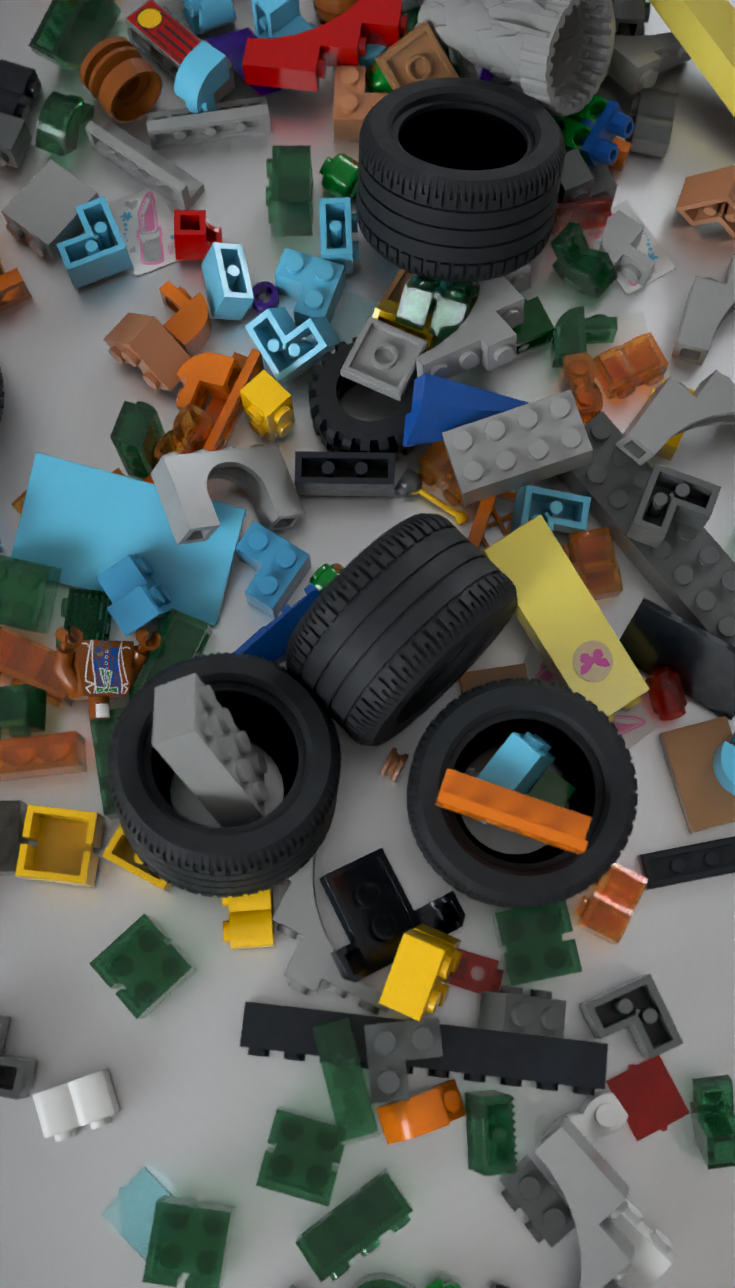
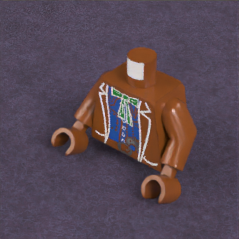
(100, 668)

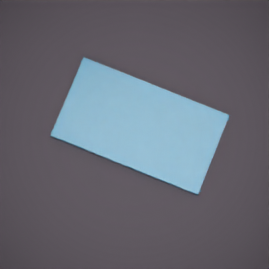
(95, 518)

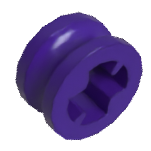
(269, 289)

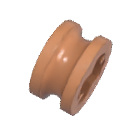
(394, 764)

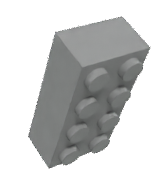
(518, 447)
(209, 751)

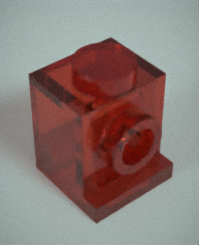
(462, 976)

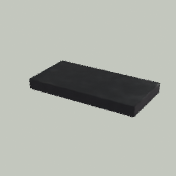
(703, 661)

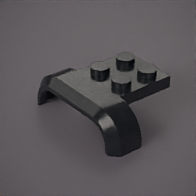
(379, 913)

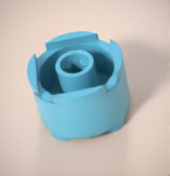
(208, 15)

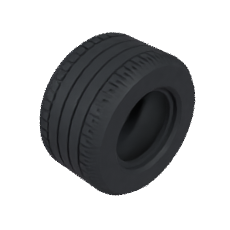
(458, 178)
(400, 627)
(279, 719)
(585, 751)

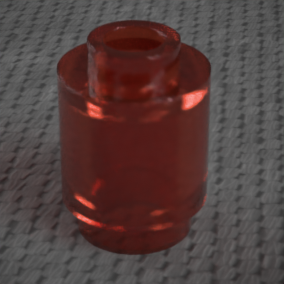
(666, 694)

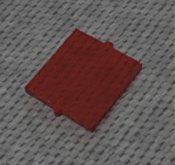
(587, 213)
(648, 1097)

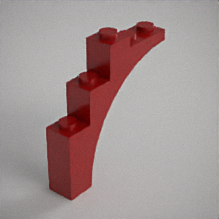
(303, 58)

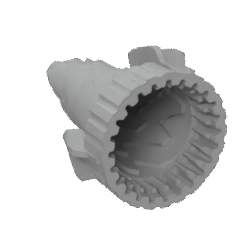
(543, 46)

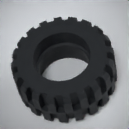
(341, 429)

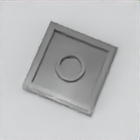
(383, 358)

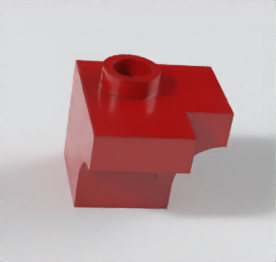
(193, 234)

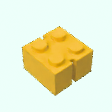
(63, 845)
(421, 972)

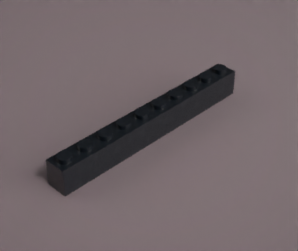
(464, 1049)

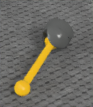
(411, 484)

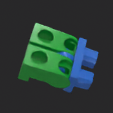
(595, 129)

